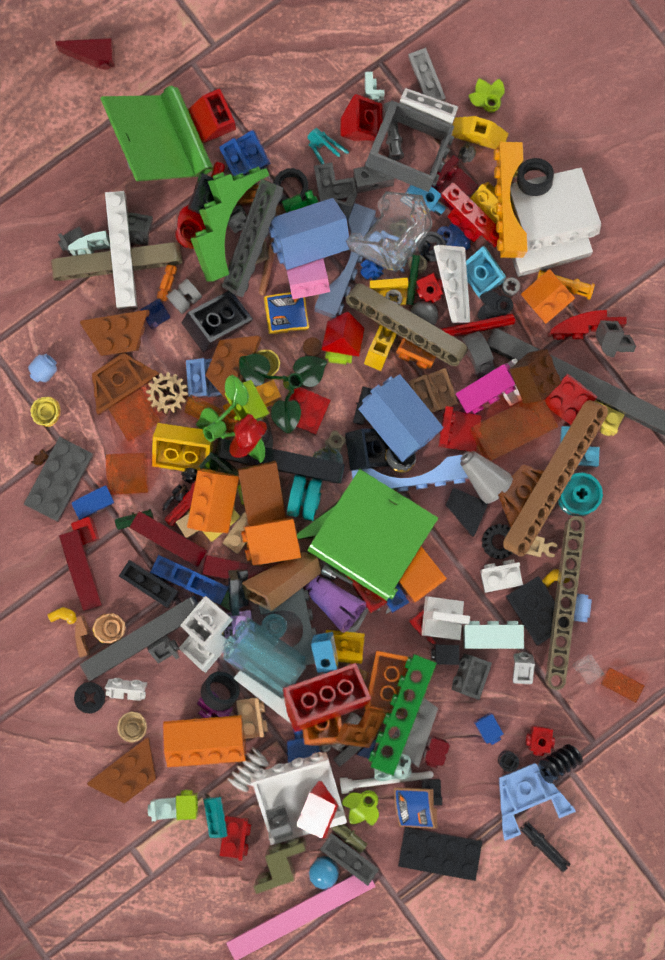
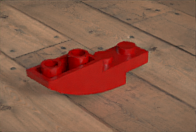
(579, 325)

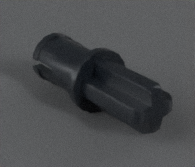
(359, 417)

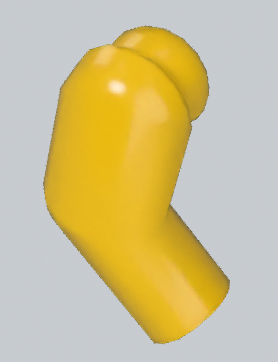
(551, 577)
(63, 613)

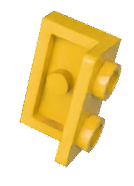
(348, 646)

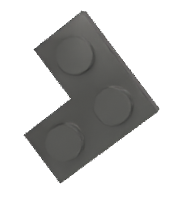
(332, 188)

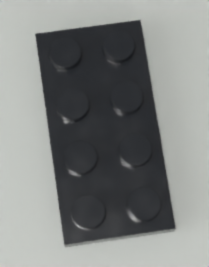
(440, 853)

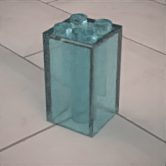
(263, 657)

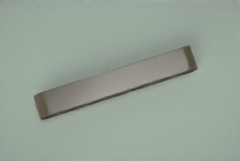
(101, 262)
(407, 324)

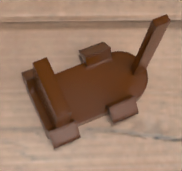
(38, 460)

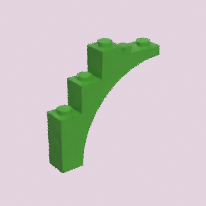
(216, 214)

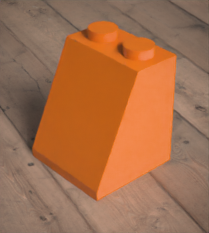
(271, 541)
(421, 576)

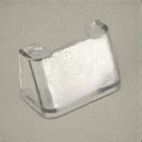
(396, 232)

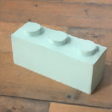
(493, 635)

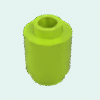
(338, 358)

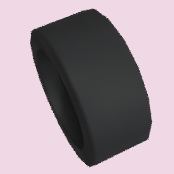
(538, 165)
(292, 172)
(214, 702)

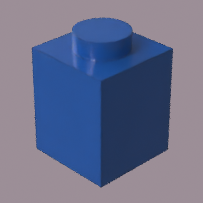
(489, 729)

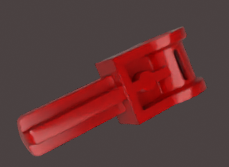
(181, 508)

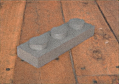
(426, 74)

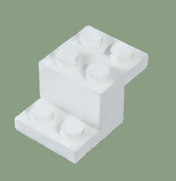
(205, 633)

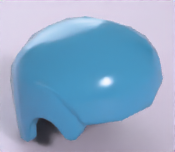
(324, 872)

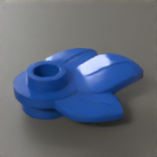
(455, 236)

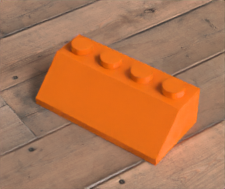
(204, 741)

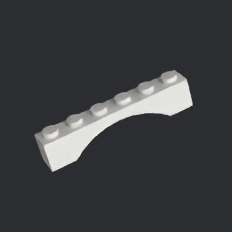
(120, 250)

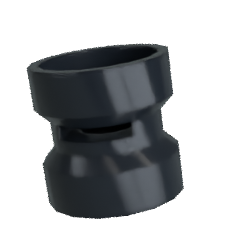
(508, 760)

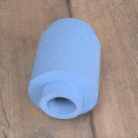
(582, 608)

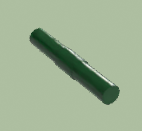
(412, 279)

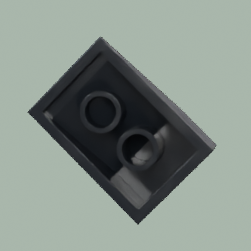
(216, 320)

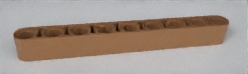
(555, 478)

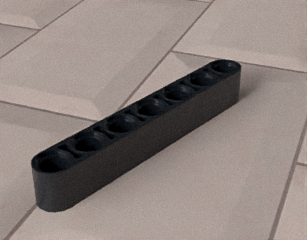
(288, 462)

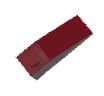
(93, 52)

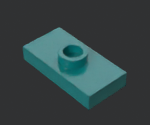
(215, 817)

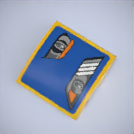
(285, 313)

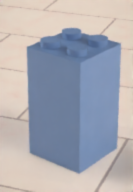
(309, 233)
(400, 417)

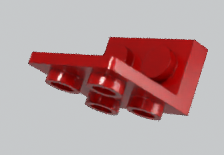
(456, 430)

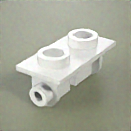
(117, 687)

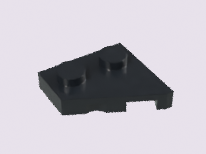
(466, 509)

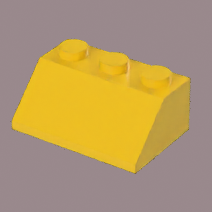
(179, 447)

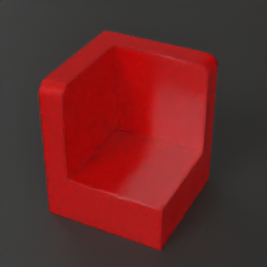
(87, 530)

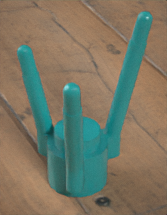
(318, 139)

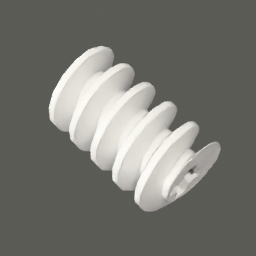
(243, 778)

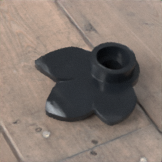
(492, 305)
(178, 493)

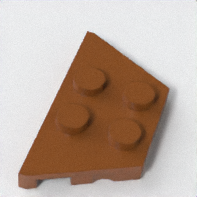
(116, 332)
(226, 360)
(119, 380)
(518, 493)
(127, 774)

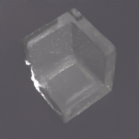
(588, 668)

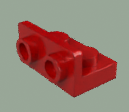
(234, 843)

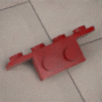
(469, 216)

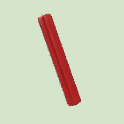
(481, 325)

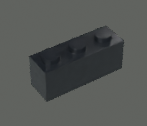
(149, 584)

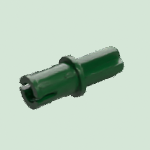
(124, 522)

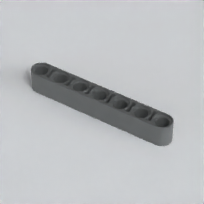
(138, 640)

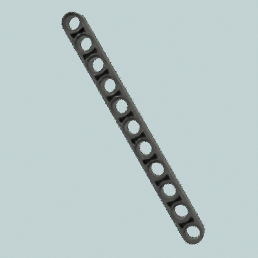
(607, 394)

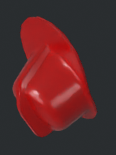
(187, 226)
(247, 435)

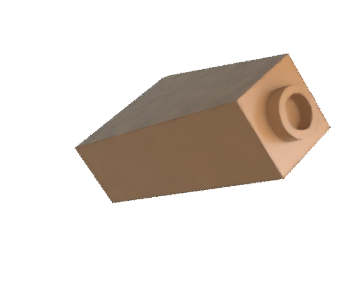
(281, 581)

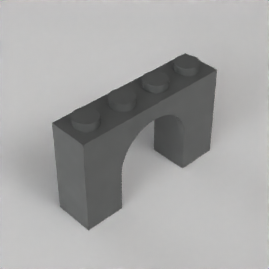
(298, 605)

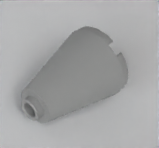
(485, 476)

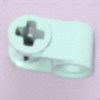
(405, 766)

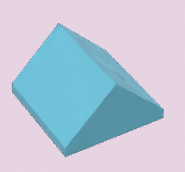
(483, 272)

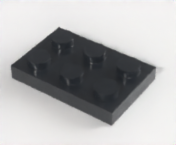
(535, 609)

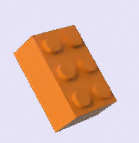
(384, 680)

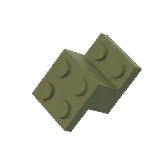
(279, 864)

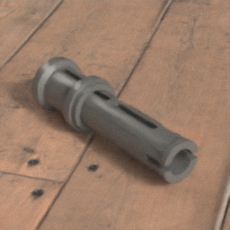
(394, 139)

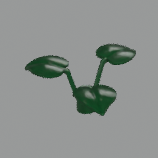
(308, 373)

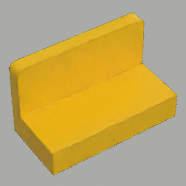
(386, 285)

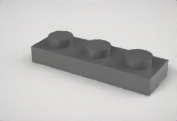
(349, 859)

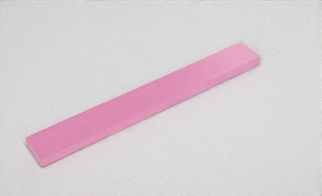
(297, 916)

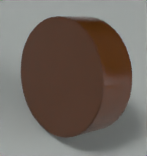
(312, 346)

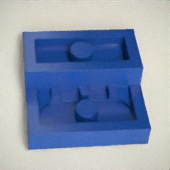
(244, 154)

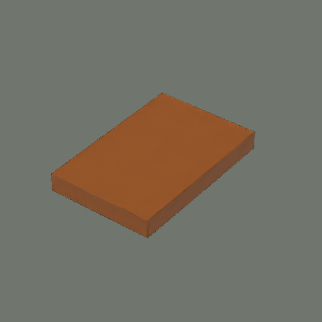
(261, 493)

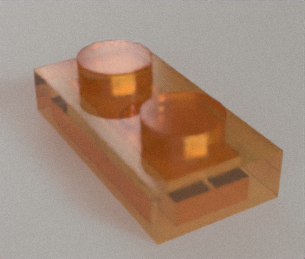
(622, 685)

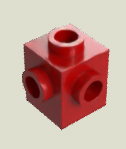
(430, 280)
(535, 735)

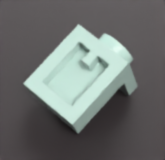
(371, 88)
(162, 808)

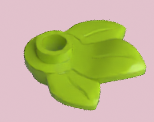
(487, 93)
(360, 809)

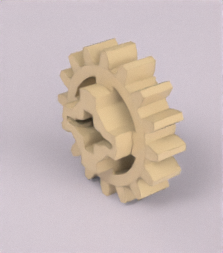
(163, 401)

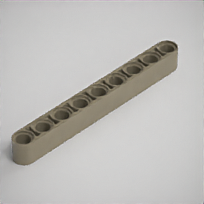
(559, 611)

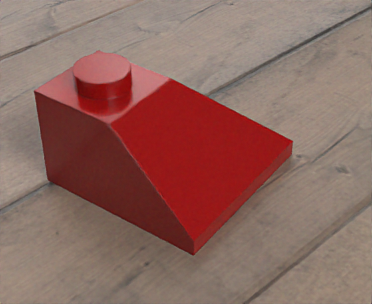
(361, 119)

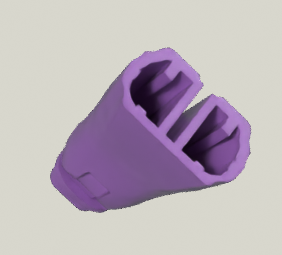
(336, 603)

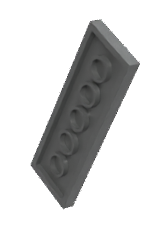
(252, 237)

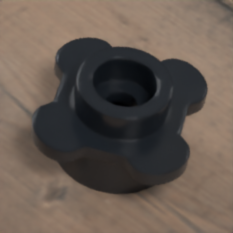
(189, 475)

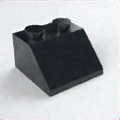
(366, 449)

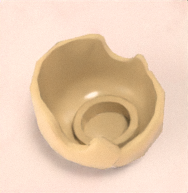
(132, 727)

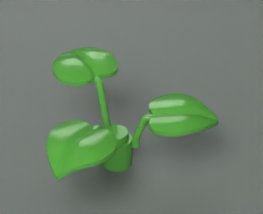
(215, 428)

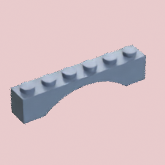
(330, 303)

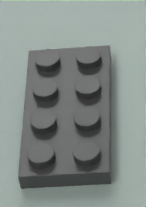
(59, 479)

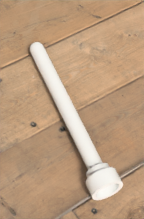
(348, 784)

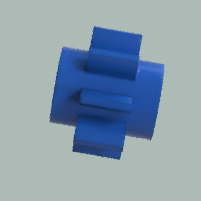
(371, 270)

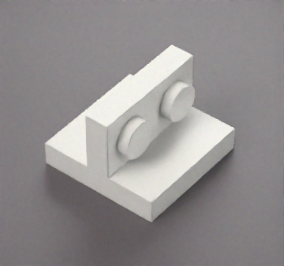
(443, 618)

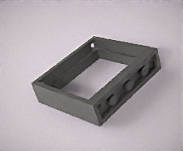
(421, 123)

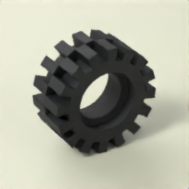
(487, 541)

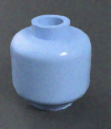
(42, 368)

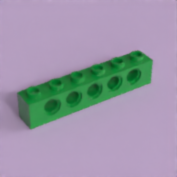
(389, 763)

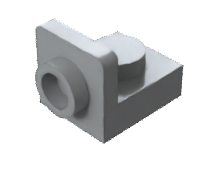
(523, 668)

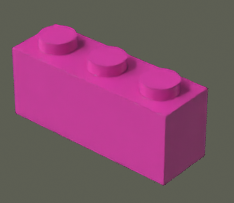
(487, 389)

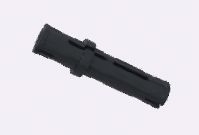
(538, 840)

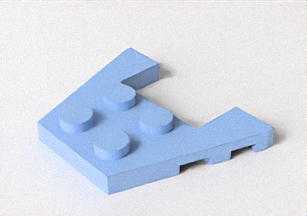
(524, 790)

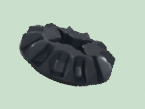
(425, 245)
(80, 697)

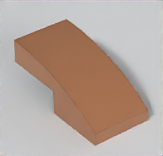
(82, 630)

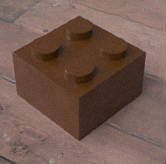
(535, 376)

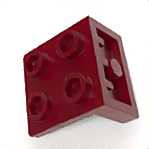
(453, 174)

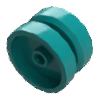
(591, 495)
(303, 497)

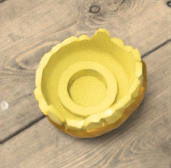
(45, 411)

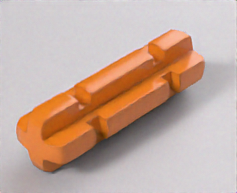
(166, 282)

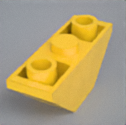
(479, 131)

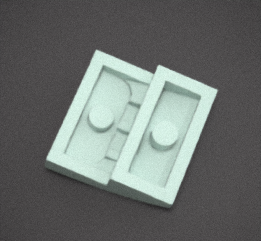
(89, 243)

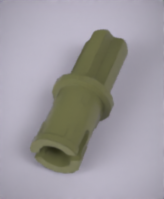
(350, 837)

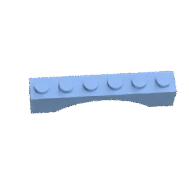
(447, 471)

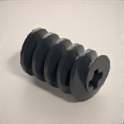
(559, 763)

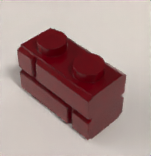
(435, 751)

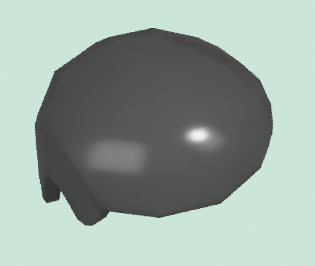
(426, 311)

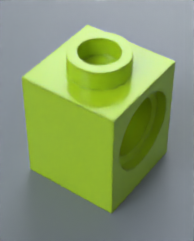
(187, 805)

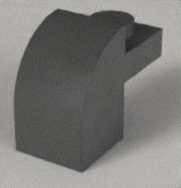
(612, 338)
(479, 353)
(279, 822)

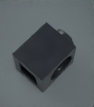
(445, 654)

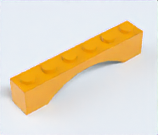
(512, 236)

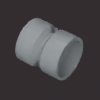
(177, 297)

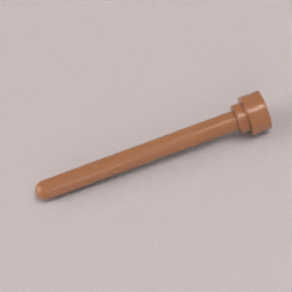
(268, 264)

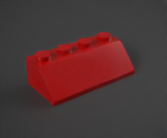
(325, 697)

